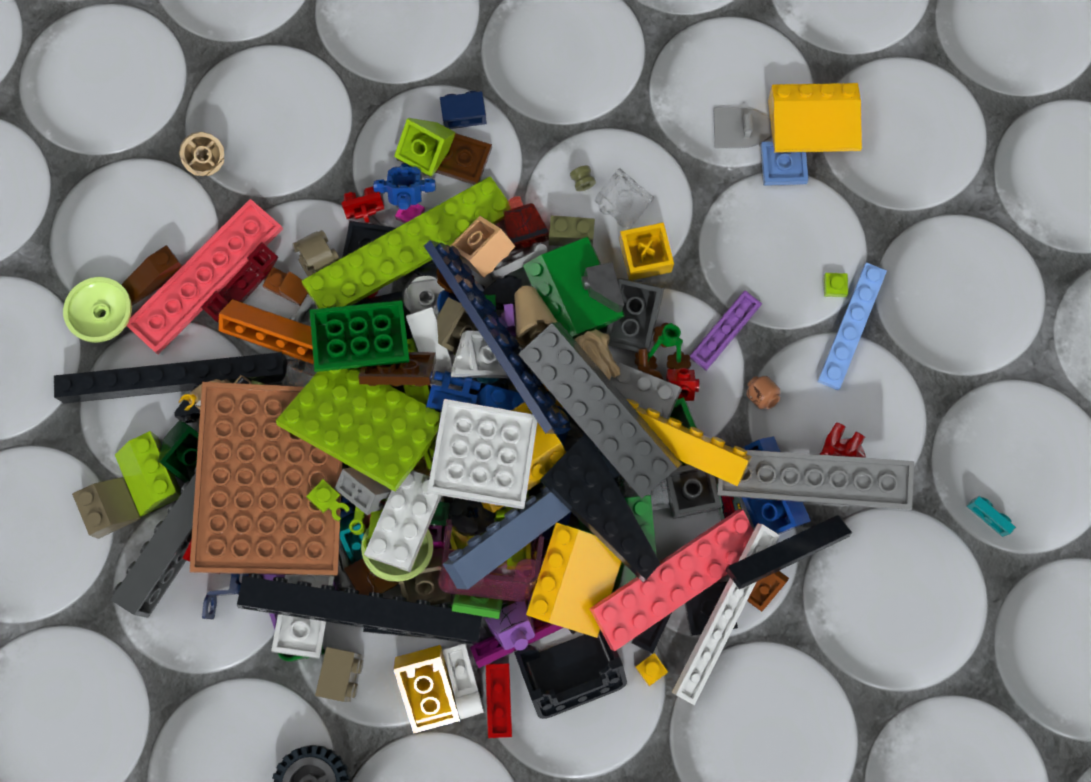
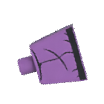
(513, 626)

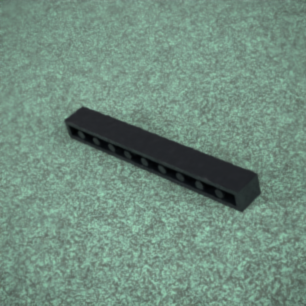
(166, 377)
(357, 610)

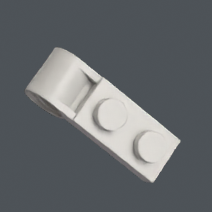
(463, 681)

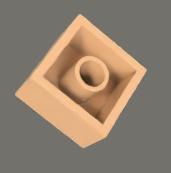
(483, 246)

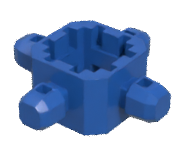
(404, 195)

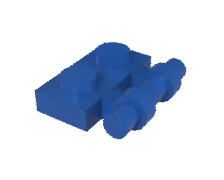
(439, 393)

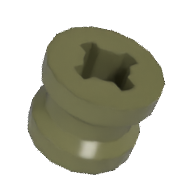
(582, 178)

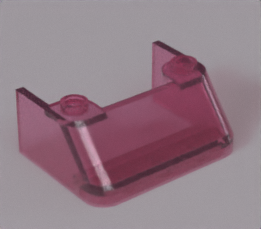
(494, 585)

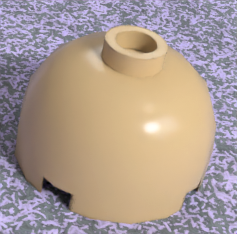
(201, 153)

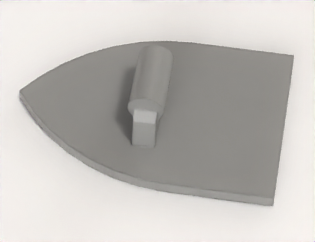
(740, 127)

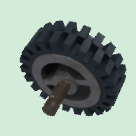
(311, 765)

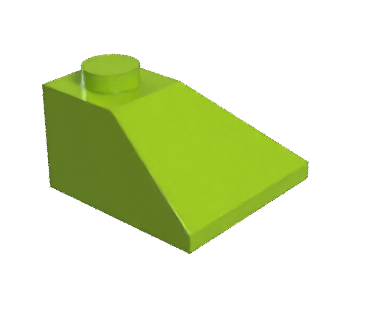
(424, 144)

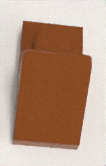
(285, 285)
(767, 589)

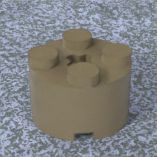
(315, 252)

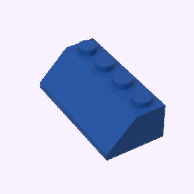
(775, 514)

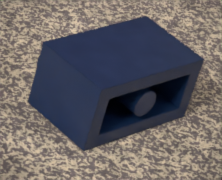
(463, 110)

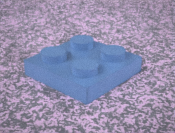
(783, 167)

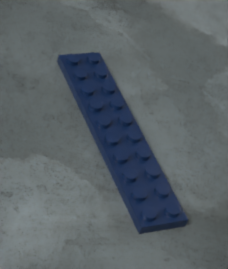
(499, 340)

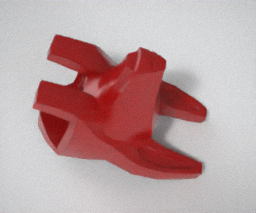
(845, 447)

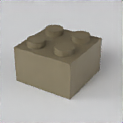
(339, 675)

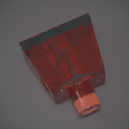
(524, 224)

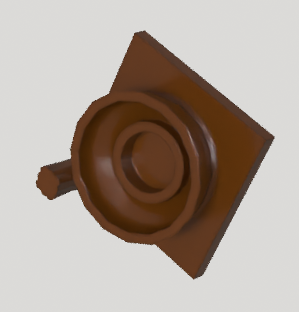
(365, 580)

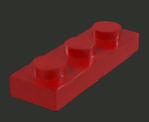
(498, 700)

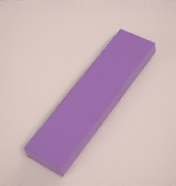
(725, 330)

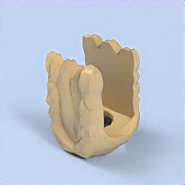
(596, 346)

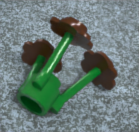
(667, 336)

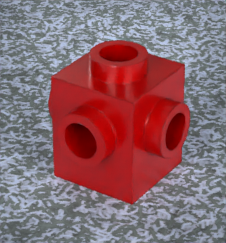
(686, 380)

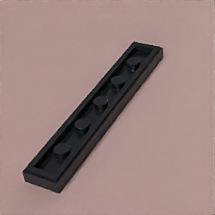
(788, 552)

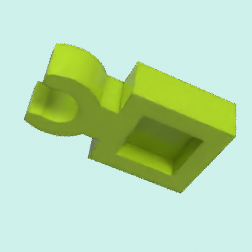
(325, 498)

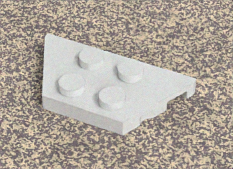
(476, 358)

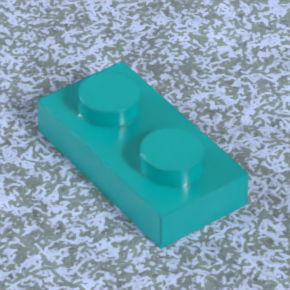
(998, 521)

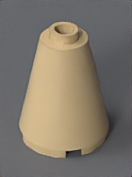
(531, 315)

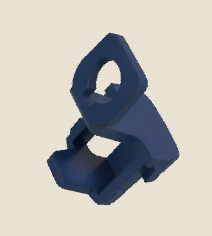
(234, 589)

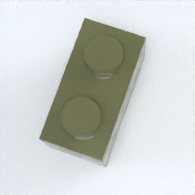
(570, 229)

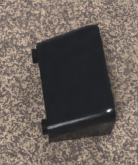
(570, 674)

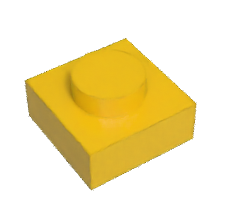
(651, 669)

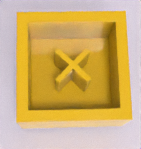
(646, 251)

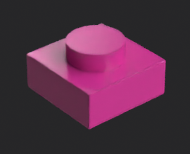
(409, 214)

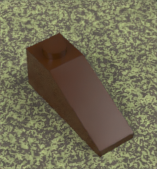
(151, 274)

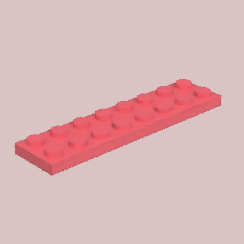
(204, 273)
(673, 582)

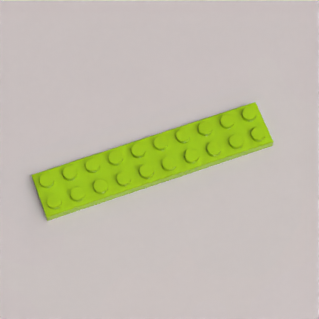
(403, 248)

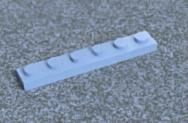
(852, 326)

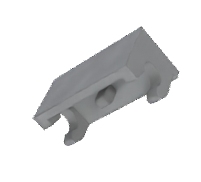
(361, 490)

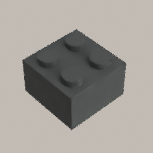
(691, 492)

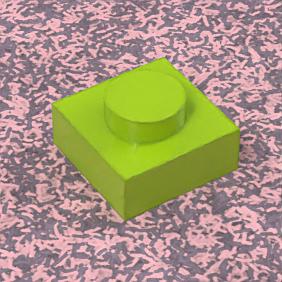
(835, 284)

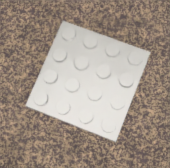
(483, 454)

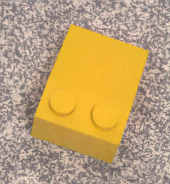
(426, 688)

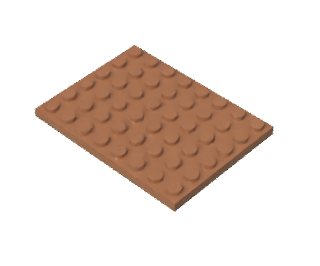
(255, 488)

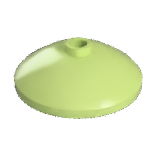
(88, 301)
(393, 573)

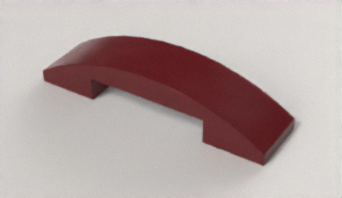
(244, 282)

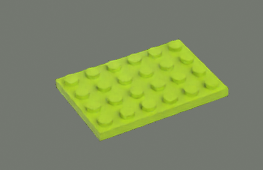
(362, 424)

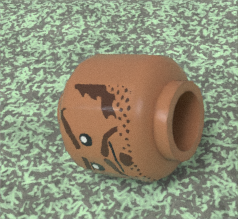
(763, 392)

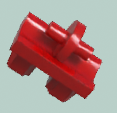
(362, 206)

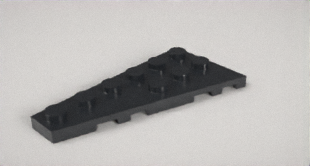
(592, 495)

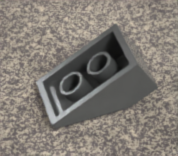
(641, 312)

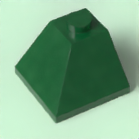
(180, 451)

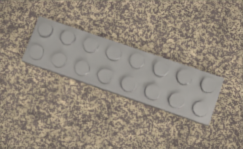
(825, 480)

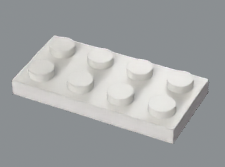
(403, 523)
(300, 635)

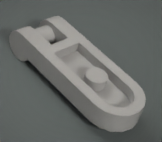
(518, 260)

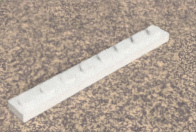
(720, 624)

